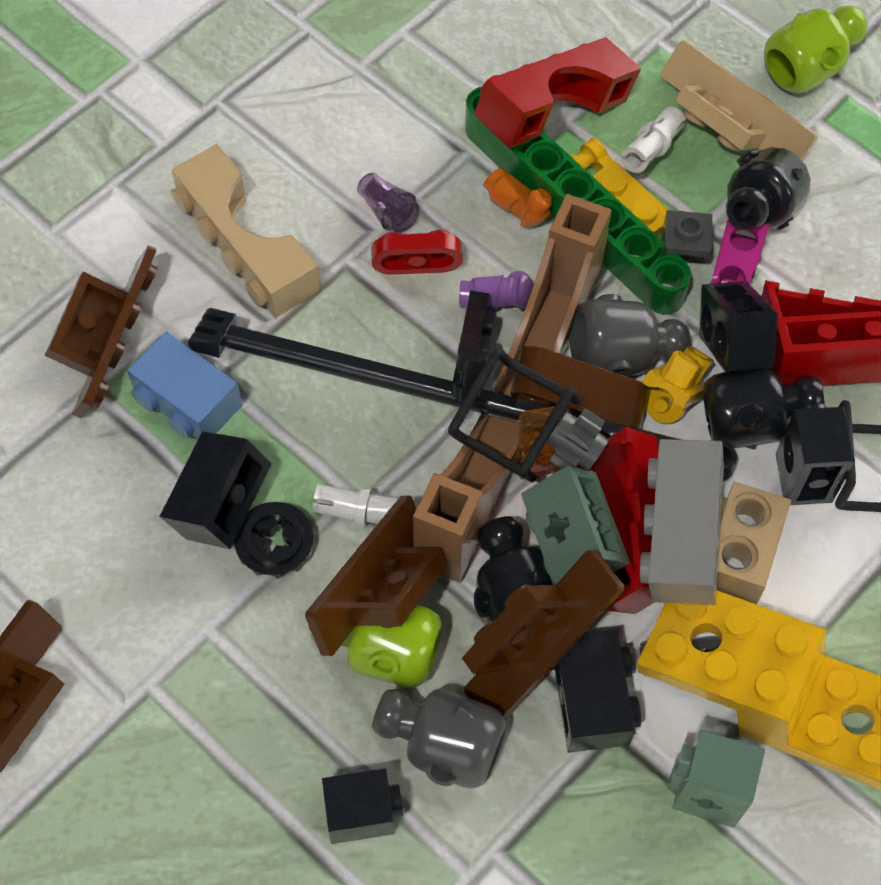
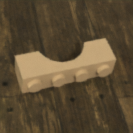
(274, 267)

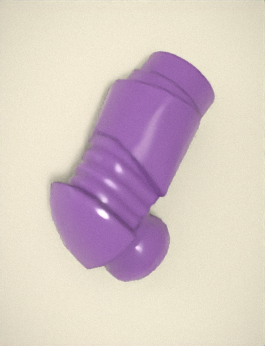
(502, 290)

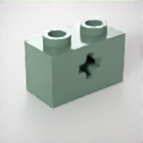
(571, 518)
(716, 778)

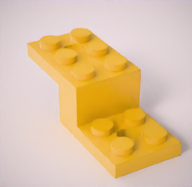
(774, 678)

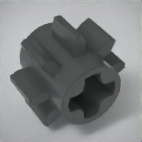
(577, 440)

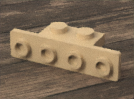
(732, 106)

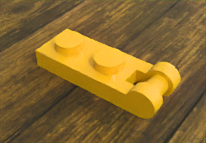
(622, 185)

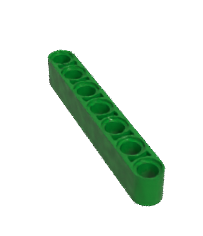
(625, 232)

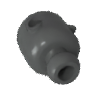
(624, 335)
(446, 735)

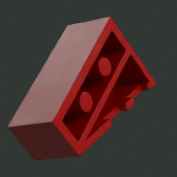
(825, 336)
(624, 480)

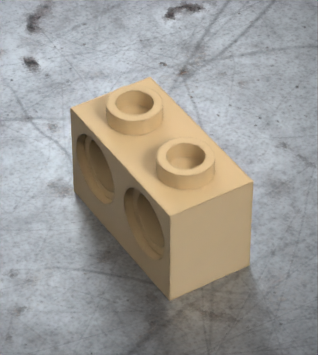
(751, 545)

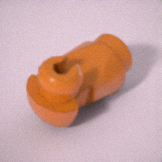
(510, 194)

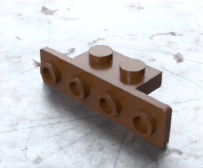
(93, 325)
(377, 582)
(537, 632)
(24, 687)

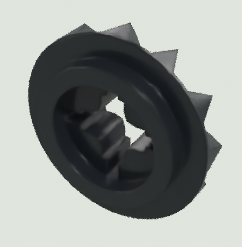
(265, 521)

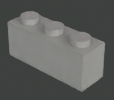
(684, 522)

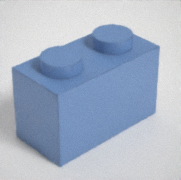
(183, 388)

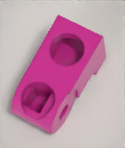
(738, 254)

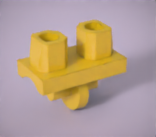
(676, 384)

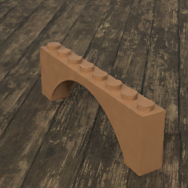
(468, 489)

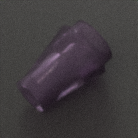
(391, 205)

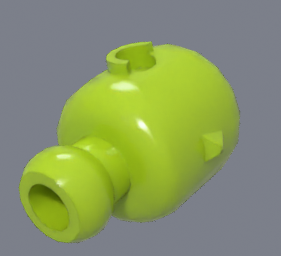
(813, 47)
(397, 653)

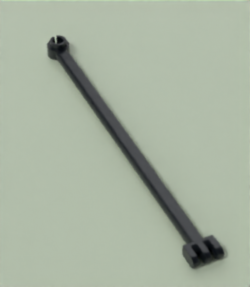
(219, 331)

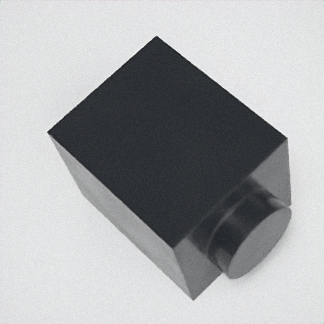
(361, 805)

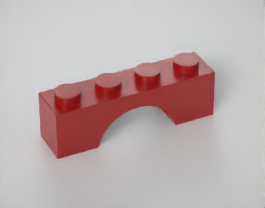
(522, 99)

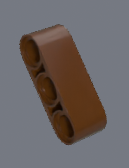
(602, 391)

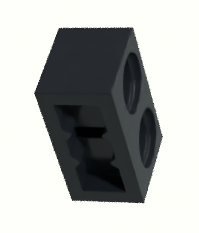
(738, 326)

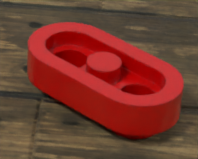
(416, 253)

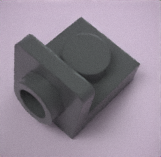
(687, 234)

